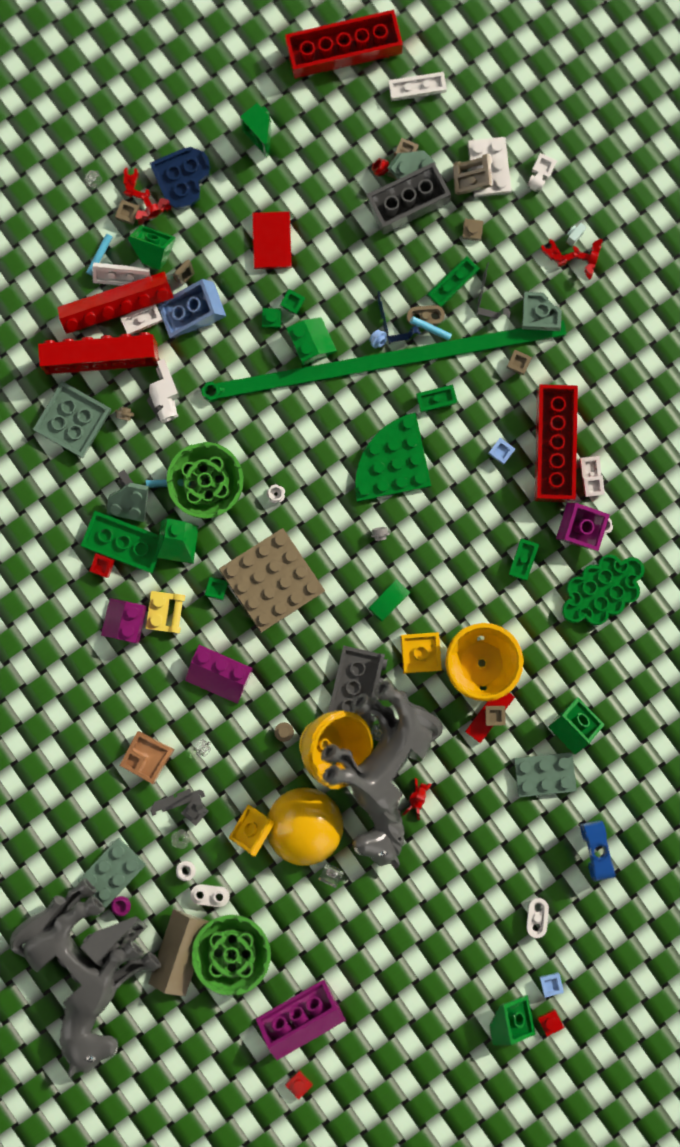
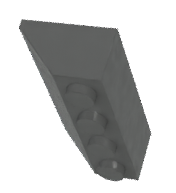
(408, 198)

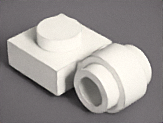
(542, 169)

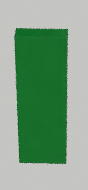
(453, 282)

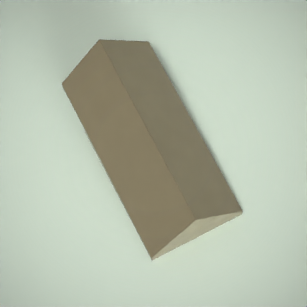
(176, 954)

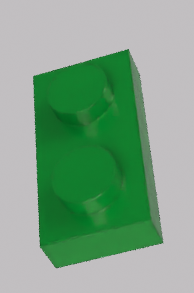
(436, 398)
(523, 559)

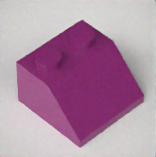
(582, 526)
(124, 620)

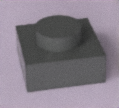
(124, 478)
(191, 813)

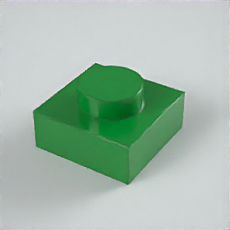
(292, 302)
(271, 318)
(216, 589)

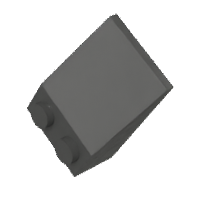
(103, 942)

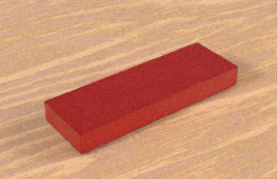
(478, 728)

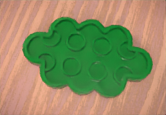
(603, 590)

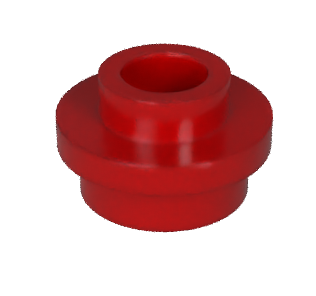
(380, 167)

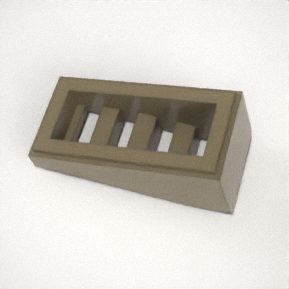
(184, 272)

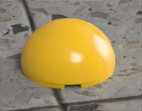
(305, 826)

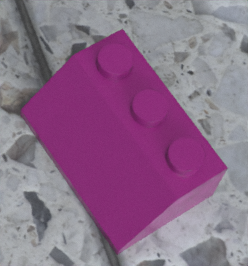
(218, 674)

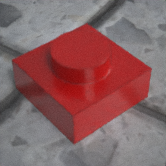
(102, 565)
(550, 1022)
(298, 1084)

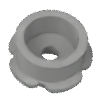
(380, 533)

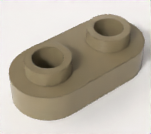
(425, 314)

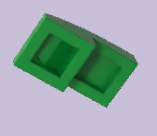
(389, 600)

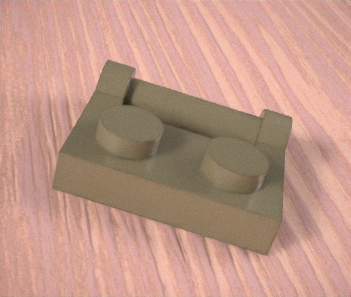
(474, 179)

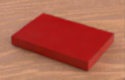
(272, 240)

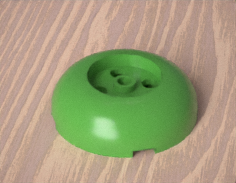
(186, 467)
(214, 971)

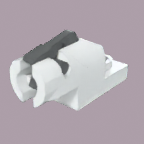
(162, 394)

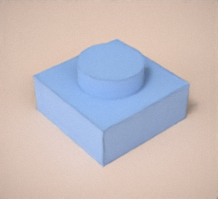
(501, 451)
(551, 984)

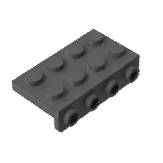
(356, 675)

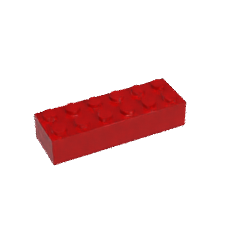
(344, 44)
(98, 354)
(556, 443)

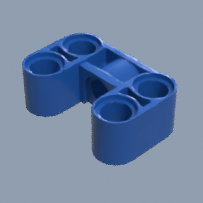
(595, 835)

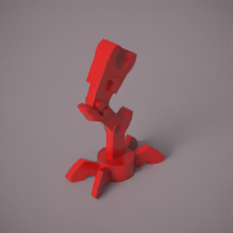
(152, 210)
(555, 254)
(417, 798)

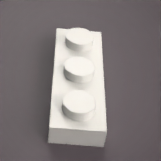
(417, 86)
(118, 274)

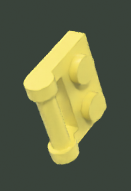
(159, 610)

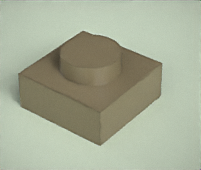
(127, 212)
(472, 229)
(519, 362)
(495, 715)

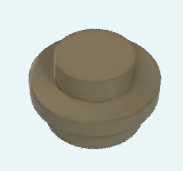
(124, 413)
(284, 732)

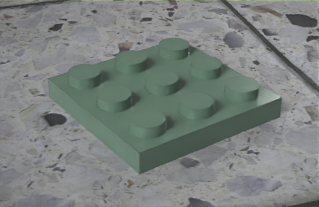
(72, 419)

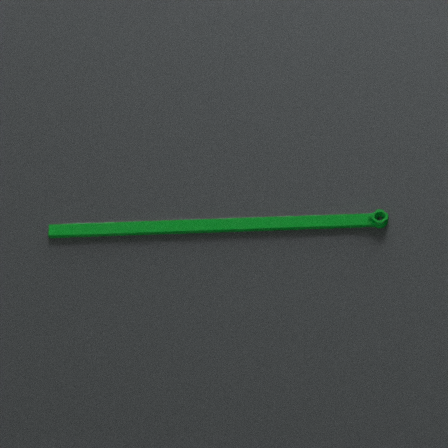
(377, 362)

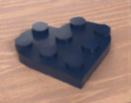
(181, 175)

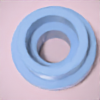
(378, 338)

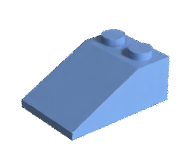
(192, 308)

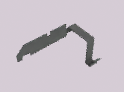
(489, 313)
(181, 799)

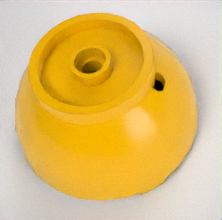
(501, 657)
(338, 728)

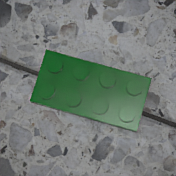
(121, 542)

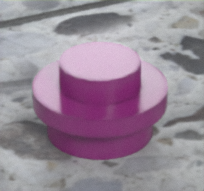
(121, 906)

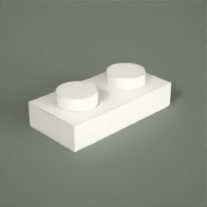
(141, 319)

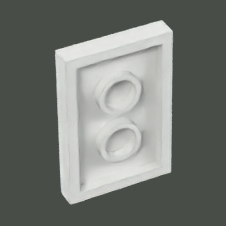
(499, 168)

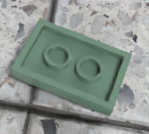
(545, 774)
(113, 871)

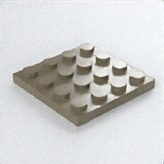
(271, 580)

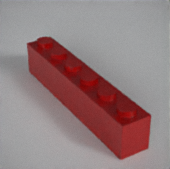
(115, 302)

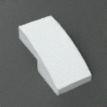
(591, 476)

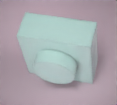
(575, 233)

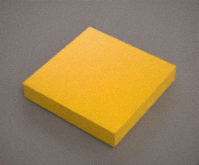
(421, 652)
(251, 830)

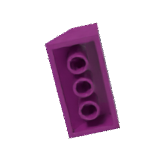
(300, 1020)

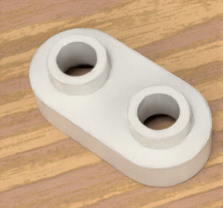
(210, 893)
(537, 917)

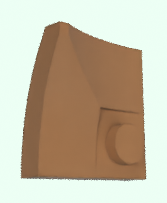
(146, 757)

